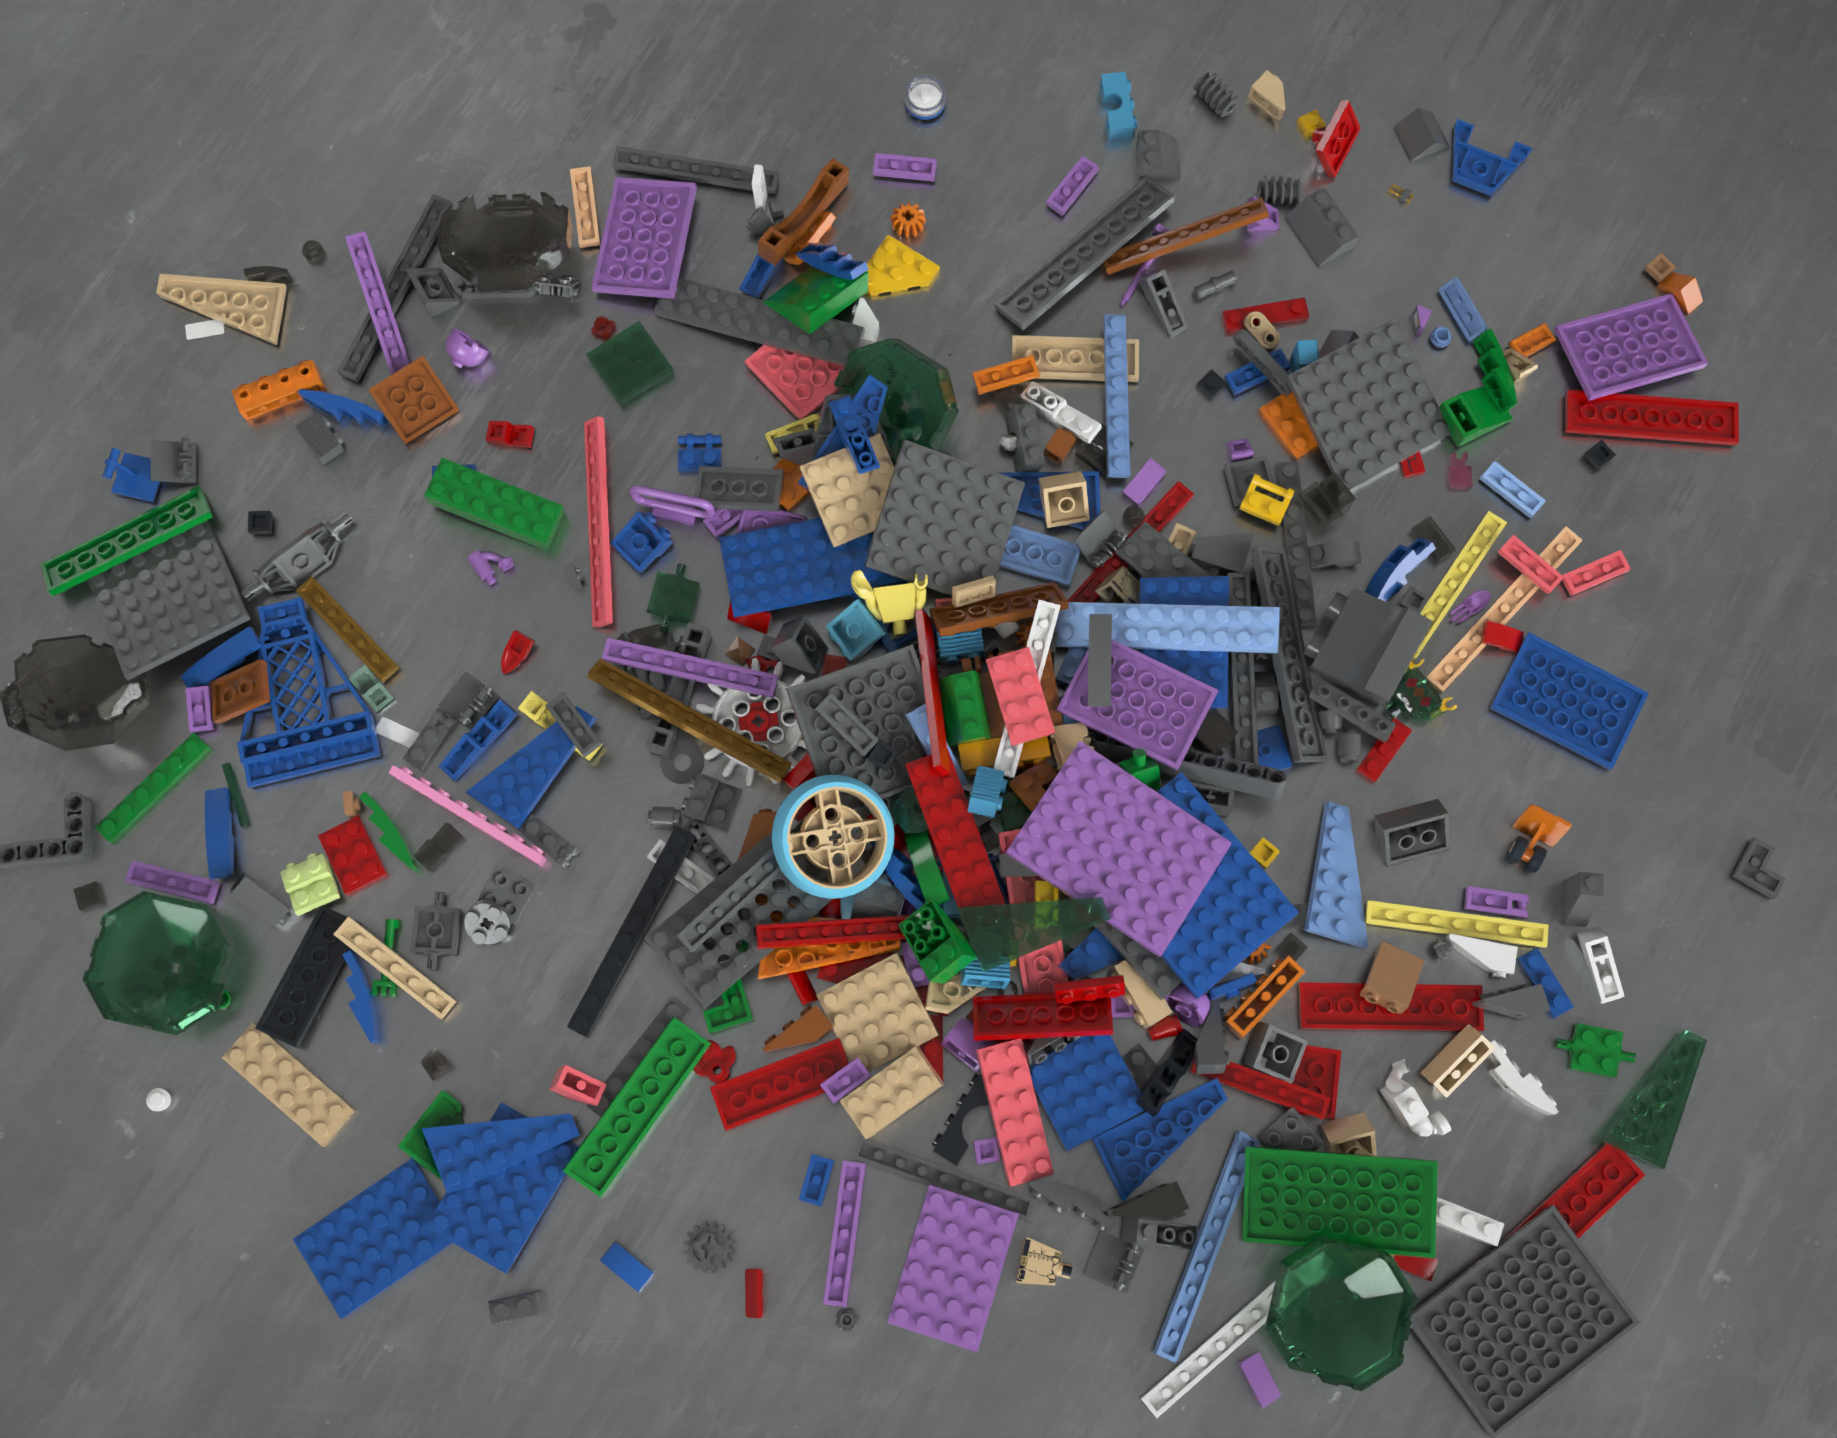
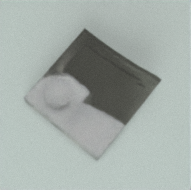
(1096, 453)

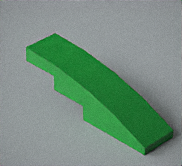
(1497, 372)
(392, 836)

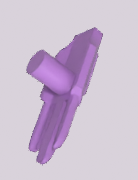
(1472, 605)

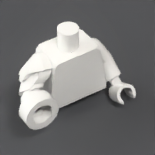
(1409, 1107)

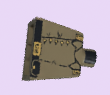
(1120, 587)

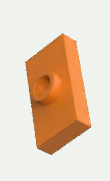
(1533, 340)

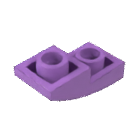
(1144, 481)

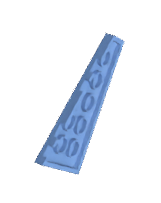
(1335, 892)

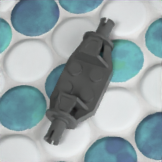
(299, 558)

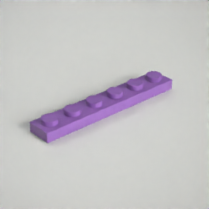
(844, 1234)

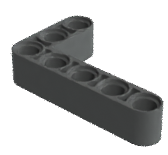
(67, 844)

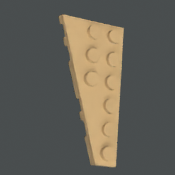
(238, 303)

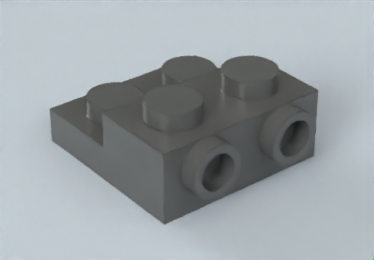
(711, 801)

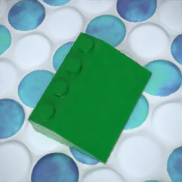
(816, 297)

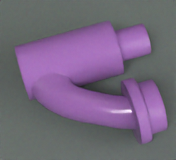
(483, 569)

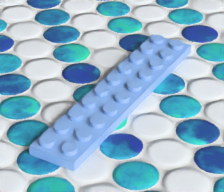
(1175, 626)

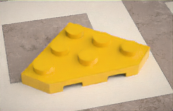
(897, 268)

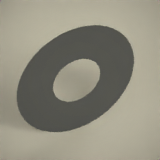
(696, 766)

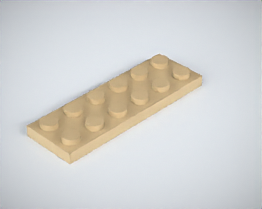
(1072, 357)
(288, 1084)

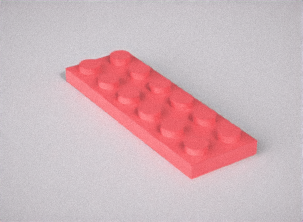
(1015, 1111)

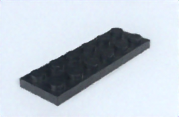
(305, 980)

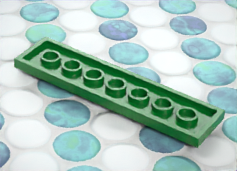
(125, 540)
(636, 1107)

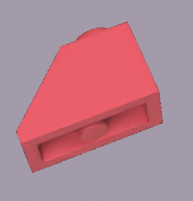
(577, 1086)

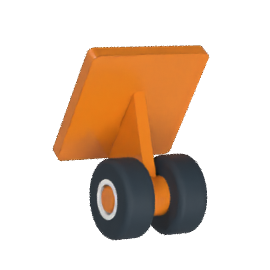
(1539, 826)

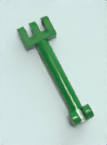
(385, 983)

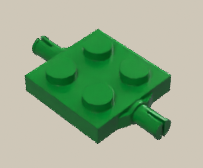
(1595, 1050)

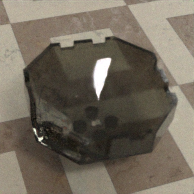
(486, 239)
(68, 680)

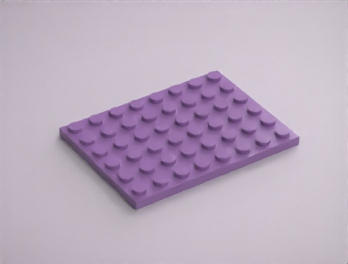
(1120, 842)

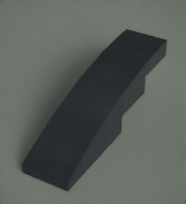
(1167, 1073)

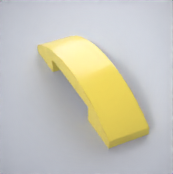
(535, 709)

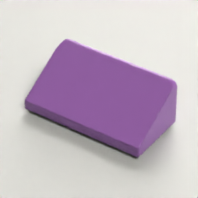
(1259, 1379)

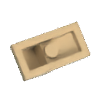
(1519, 365)

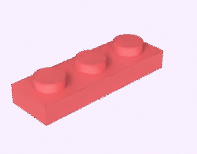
(1530, 564)
(1595, 572)

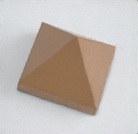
(740, 651)

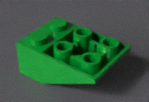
(1472, 415)
(937, 942)

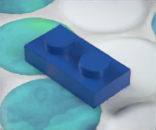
(816, 1180)

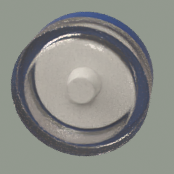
(925, 97)

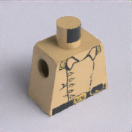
(1040, 1264)

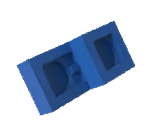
(626, 1266)

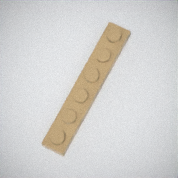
(395, 967)

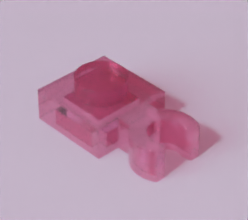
(1459, 475)

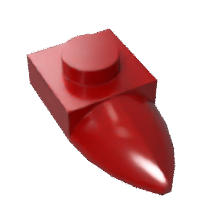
(516, 651)

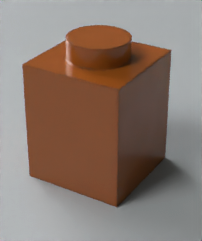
(1060, 446)

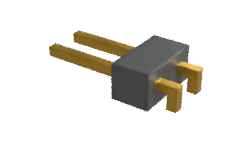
(1404, 197)

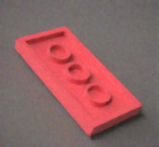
(1020, 696)

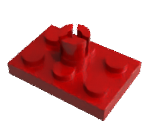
(1337, 138)

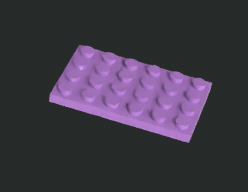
(644, 237)
(1630, 346)
(1149, 705)
(953, 1268)

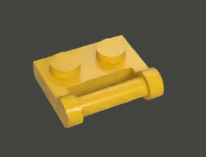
(1263, 505)

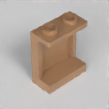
(1392, 978)

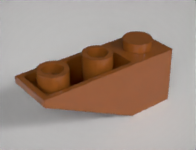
(805, 1031)

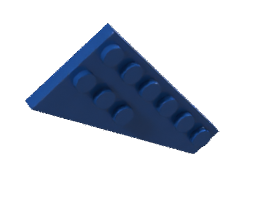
(1031, 501)

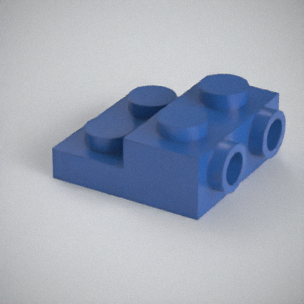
(642, 540)

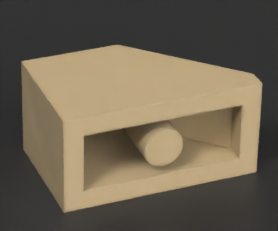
(1269, 94)

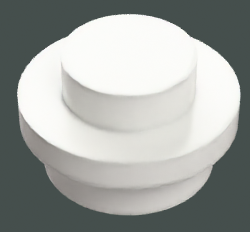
(1008, 442)
(158, 1099)

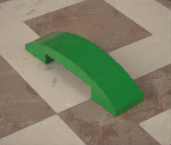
(926, 867)

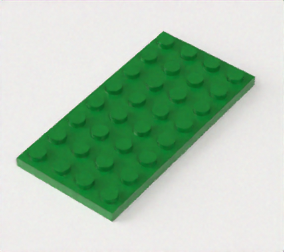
(1340, 1196)

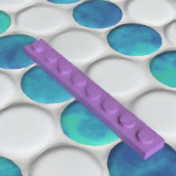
(377, 301)
(690, 667)

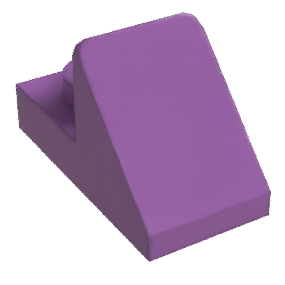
(1269, 223)

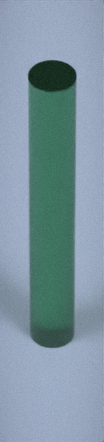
(235, 795)

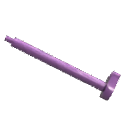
(1158, 229)

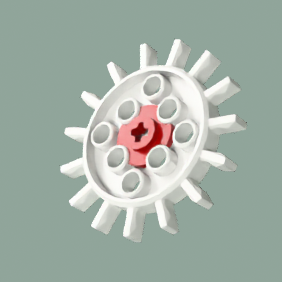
(744, 723)

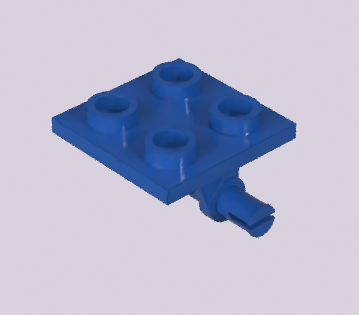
(132, 476)

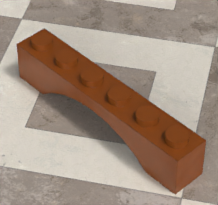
(784, 235)

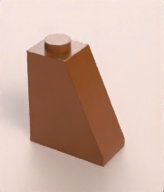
(759, 828)

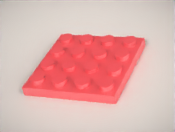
(795, 378)

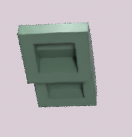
(370, 688)

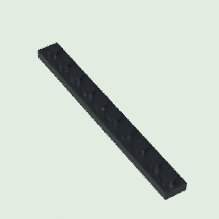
(631, 931)

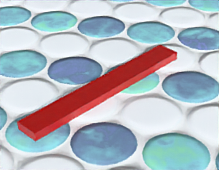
(1158, 518)
(932, 693)
(829, 932)

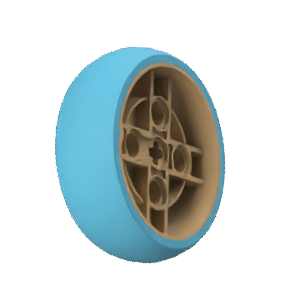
(845, 818)

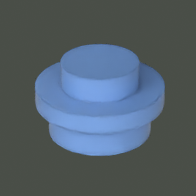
(1441, 337)

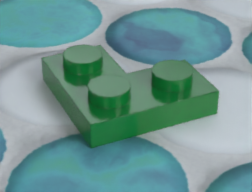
(732, 1013)

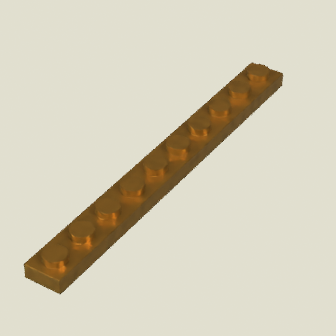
(689, 720)

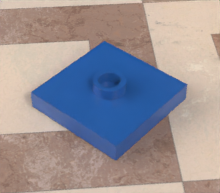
(1272, 748)
(1232, 988)

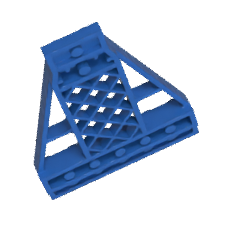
(311, 746)

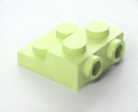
(310, 883)

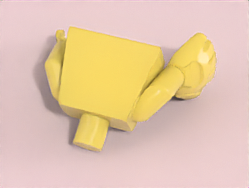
(891, 603)

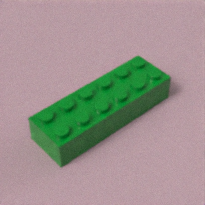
(494, 504)

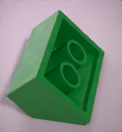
(964, 708)

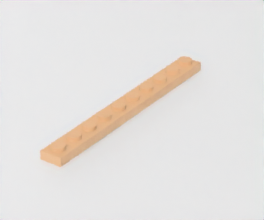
(1499, 613)

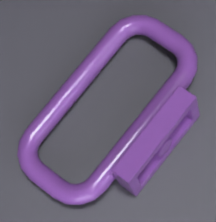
(672, 505)

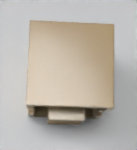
(1066, 739)

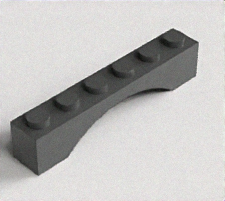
(664, 734)

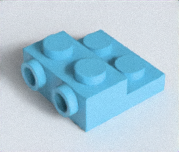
(855, 630)

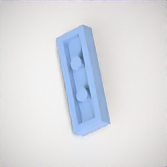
(1512, 489)

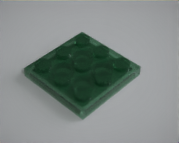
(630, 363)

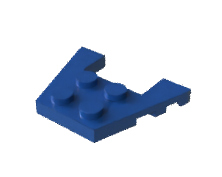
(1481, 168)

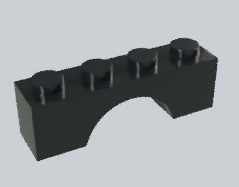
(952, 1143)

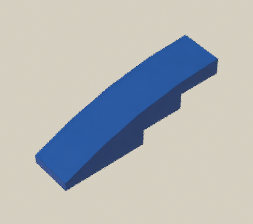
(829, 260)
(759, 276)
(337, 406)
(222, 659)
(478, 740)
(219, 833)
(899, 871)
(364, 1004)

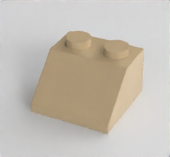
(1064, 499)
(1348, 1134)

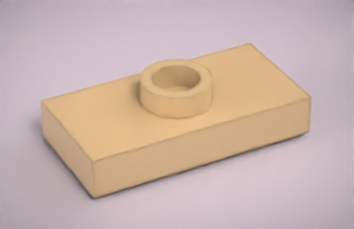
(973, 591)

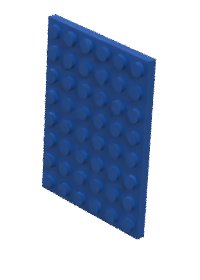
(1232, 913)

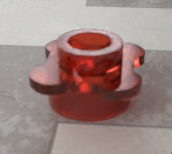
(599, 323)

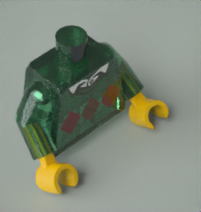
(1416, 697)

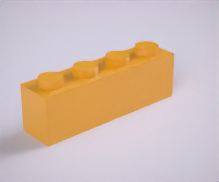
(985, 752)

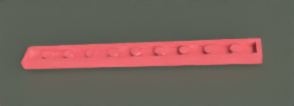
(598, 522)

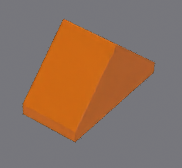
(1683, 289)

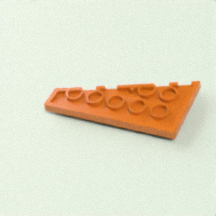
(800, 958)

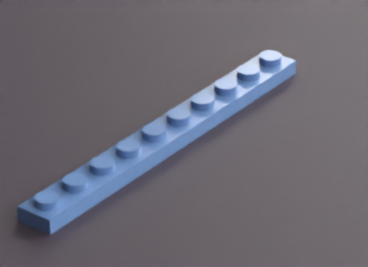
(1204, 1250)

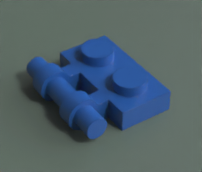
(691, 458)

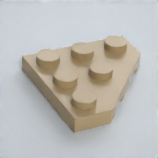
(950, 995)

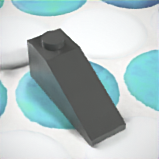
(1163, 301)

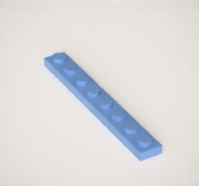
(1116, 396)

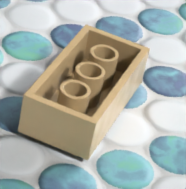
(892, 1092)

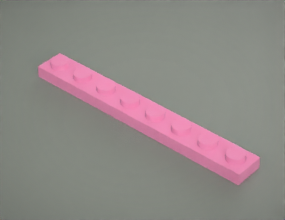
(476, 819)

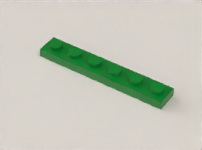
(152, 788)

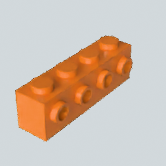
(277, 389)
(1264, 997)

